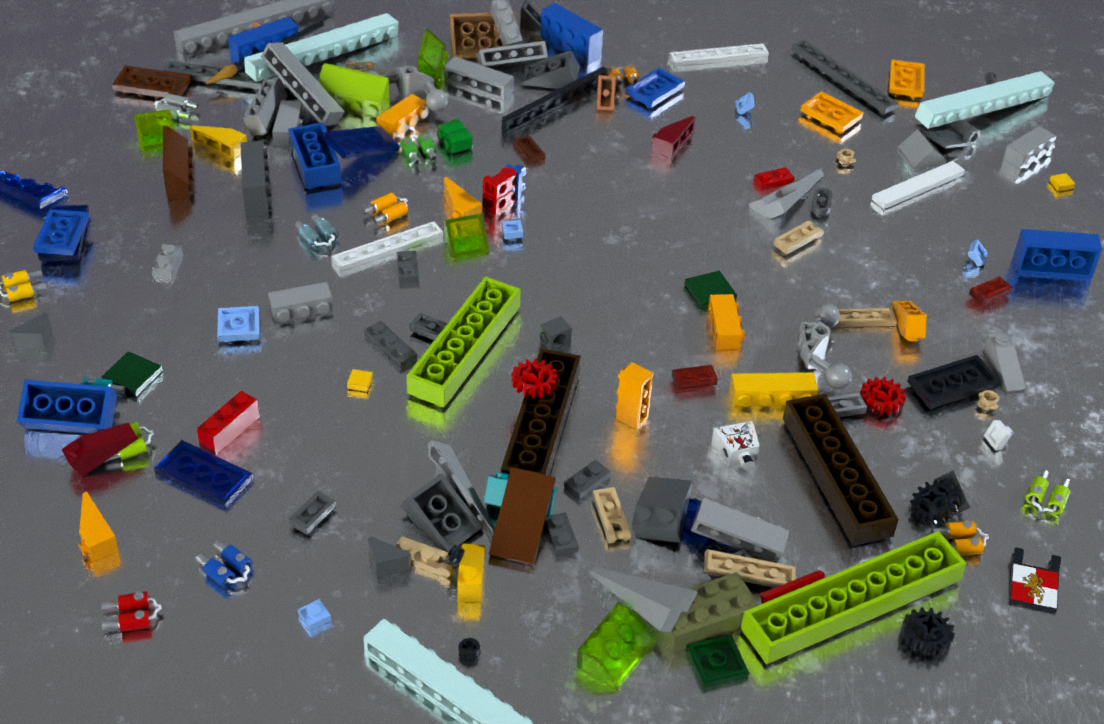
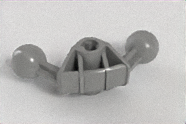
(411, 81)
(814, 343)

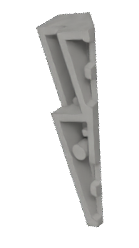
(785, 197)
(450, 467)
(651, 599)

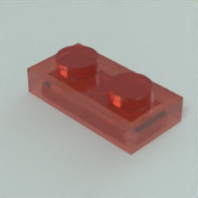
(990, 290)
(694, 377)

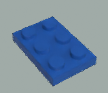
(655, 87)
(61, 232)

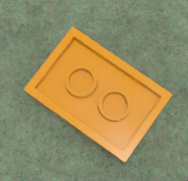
(906, 78)
(831, 111)

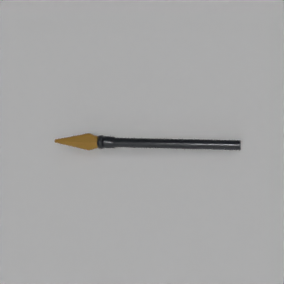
(231, 70)

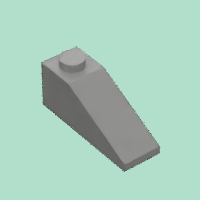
(1004, 362)

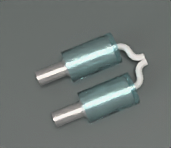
(312, 238)

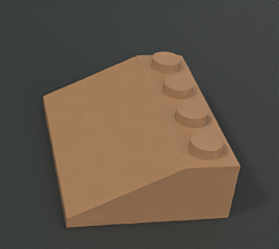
(472, 33)

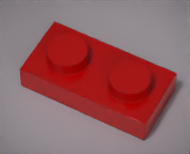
(773, 178)

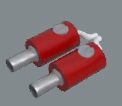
(131, 620)

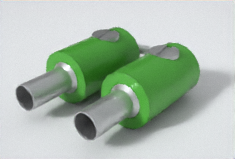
(425, 144)

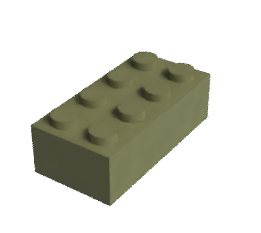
(713, 613)

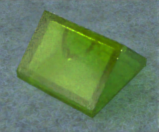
(150, 128)
(465, 235)

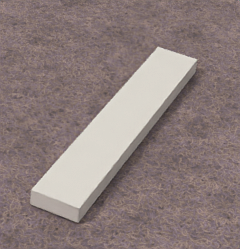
(718, 55)
(918, 185)
(386, 246)

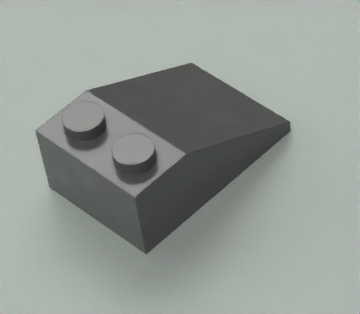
(552, 71)
(662, 509)
(441, 514)

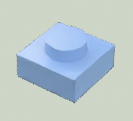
(745, 103)
(512, 229)
(977, 253)
(314, 615)

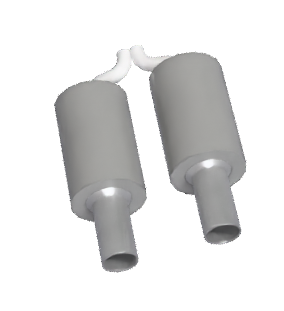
(176, 105)

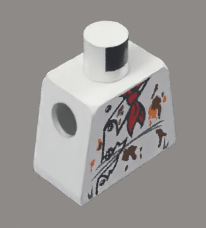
(737, 444)

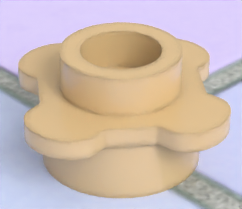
(846, 156)
(988, 400)

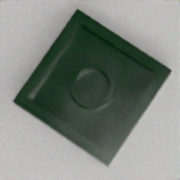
(708, 284)
(133, 373)
(717, 661)

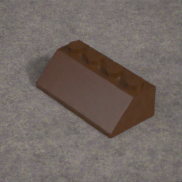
(177, 165)

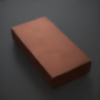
(529, 149)

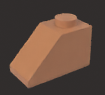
(606, 93)

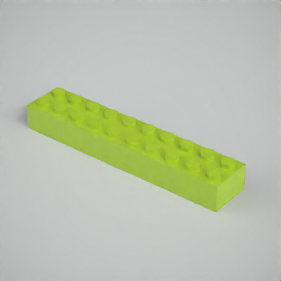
(852, 597)

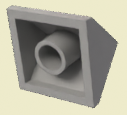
(920, 151)

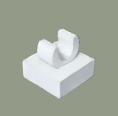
(998, 434)

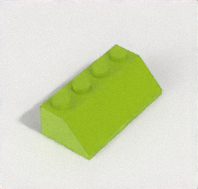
(356, 89)

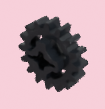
(935, 502)
(927, 631)

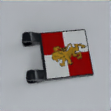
(1033, 584)

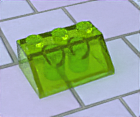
(432, 57)
(616, 646)

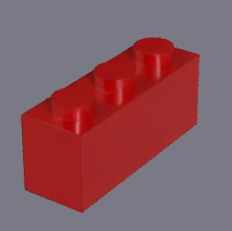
(228, 423)

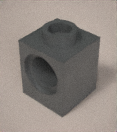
(555, 333)

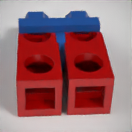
(503, 188)

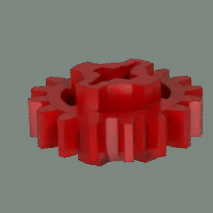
(534, 378)
(883, 395)

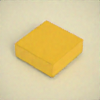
(1062, 182)
(360, 380)

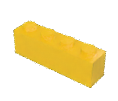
(771, 388)

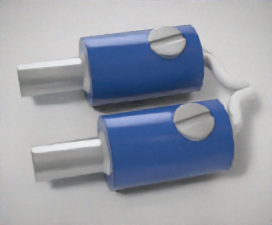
(221, 573)

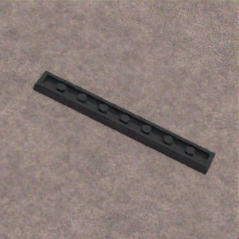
(551, 101)

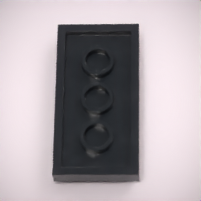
(953, 381)

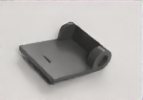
(951, 134)

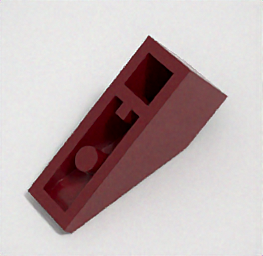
(672, 137)
(97, 447)

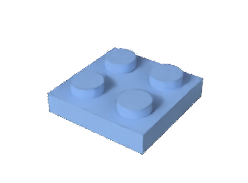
(238, 323)

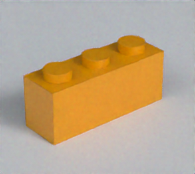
(403, 115)
(725, 322)
(634, 395)

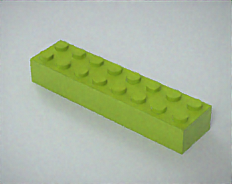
(463, 342)

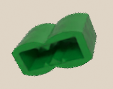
(455, 136)

